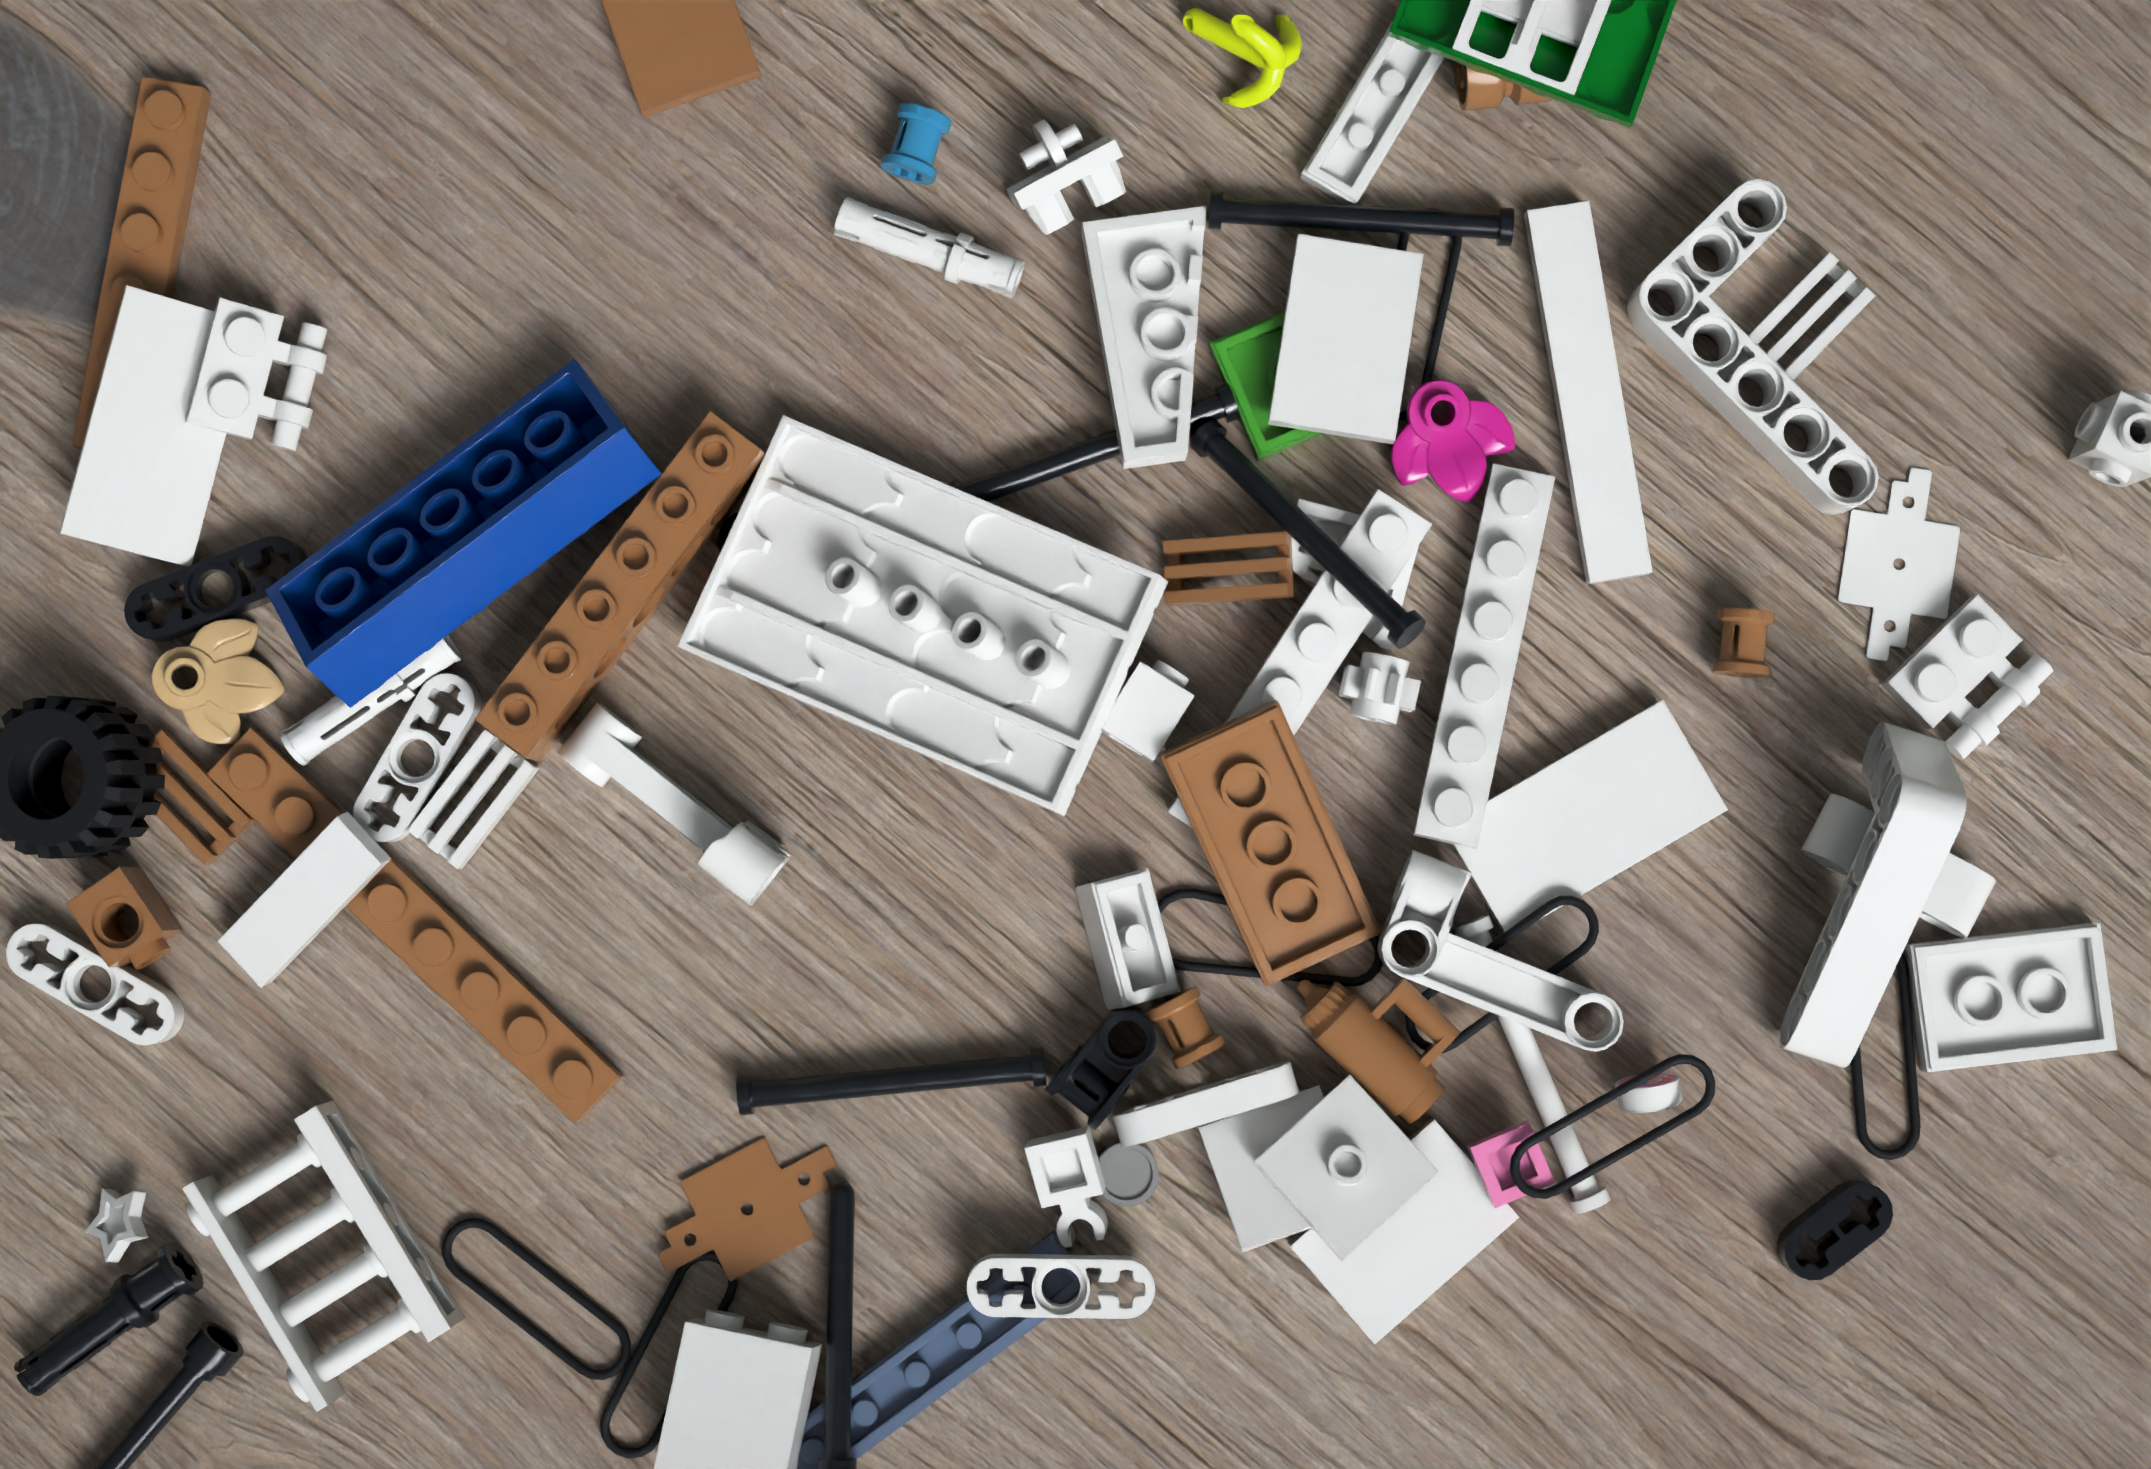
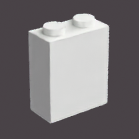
(738, 1396)

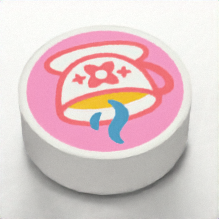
(1652, 1096)

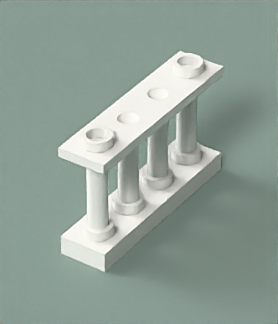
(389, 1252)

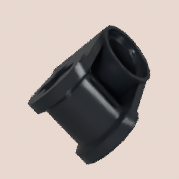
(1103, 1067)

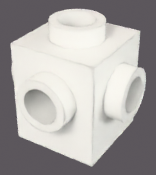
(2106, 442)

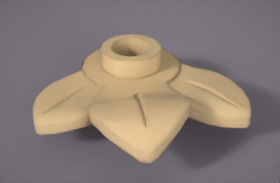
(226, 681)

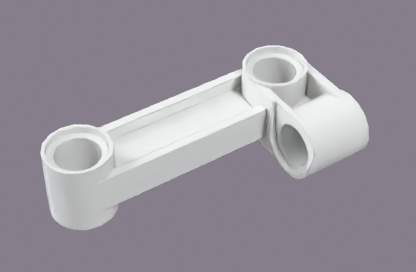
(737, 856)
(1477, 975)

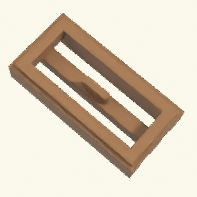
(1176, 572)
(173, 819)

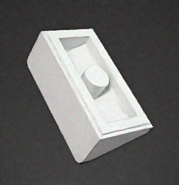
(1127, 939)

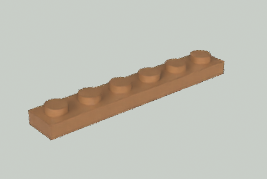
(148, 213)

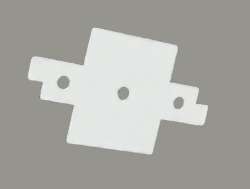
(1895, 594)

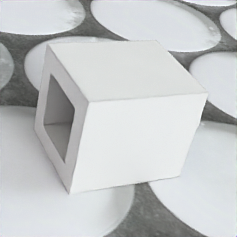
(1148, 709)

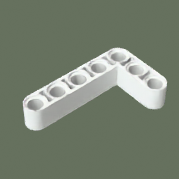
(1743, 358)
(1914, 825)

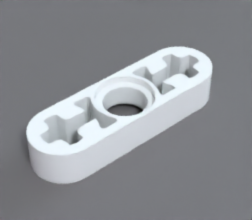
(428, 709)
(63, 946)
(1205, 1104)
(1043, 1308)

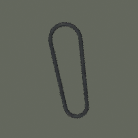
(1252, 972)

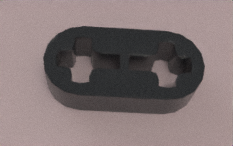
(1844, 1241)

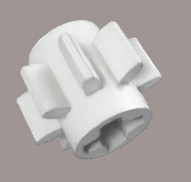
(1379, 688)

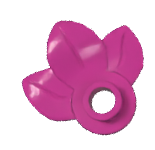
(1453, 449)

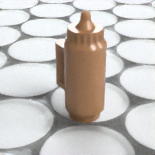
(1374, 1050)

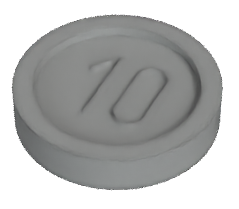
(1129, 1174)

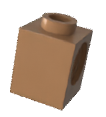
(98, 915)

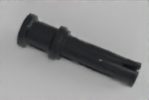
(131, 1303)

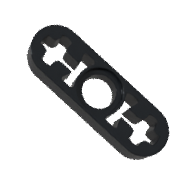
(180, 620)

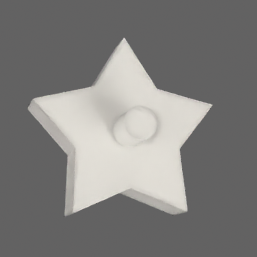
(118, 1222)

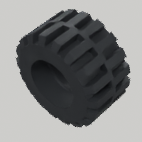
(116, 777)

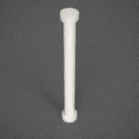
(1543, 1090)

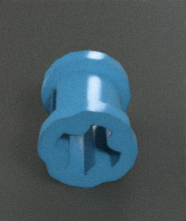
(916, 144)

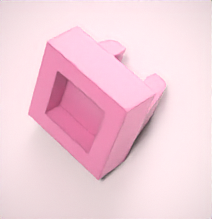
(1493, 1159)

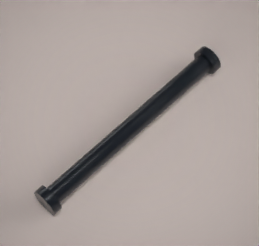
(1361, 218)
(1086, 452)
(1402, 625)
(890, 1081)

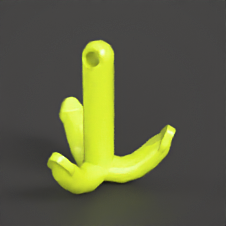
(1252, 44)

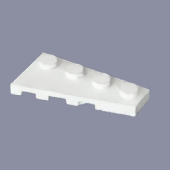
(1146, 312)

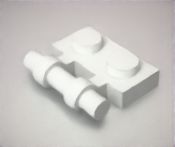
(237, 369)
(1953, 663)

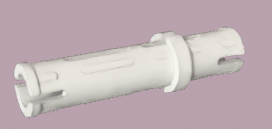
(922, 245)
(337, 720)

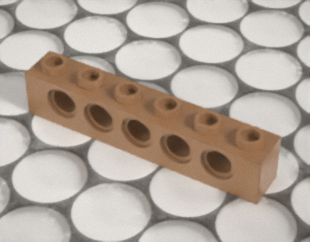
(622, 589)

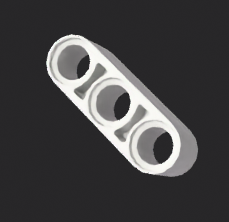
(1959, 888)

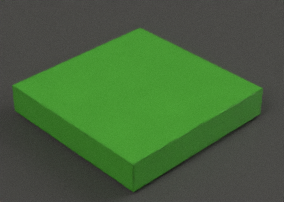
(1249, 366)

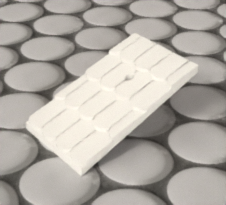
(923, 614)

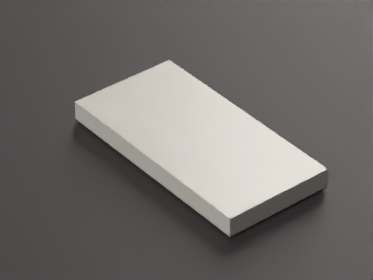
(141, 466)
(1589, 816)

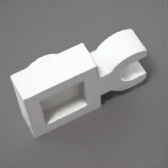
(1068, 1175)

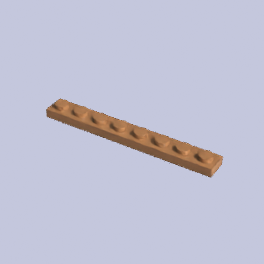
(426, 935)

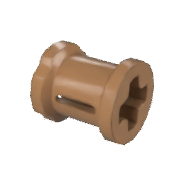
(1743, 642)
(1185, 1027)

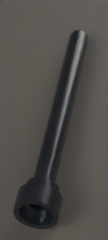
(839, 1330)
(208, 1354)

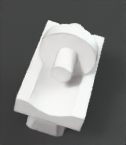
(1092, 165)

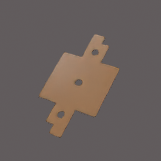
(741, 1239)

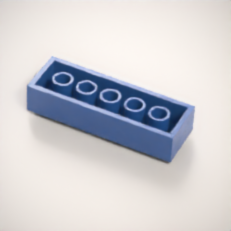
(460, 534)

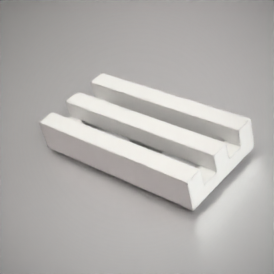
(1843, 283)
(456, 780)

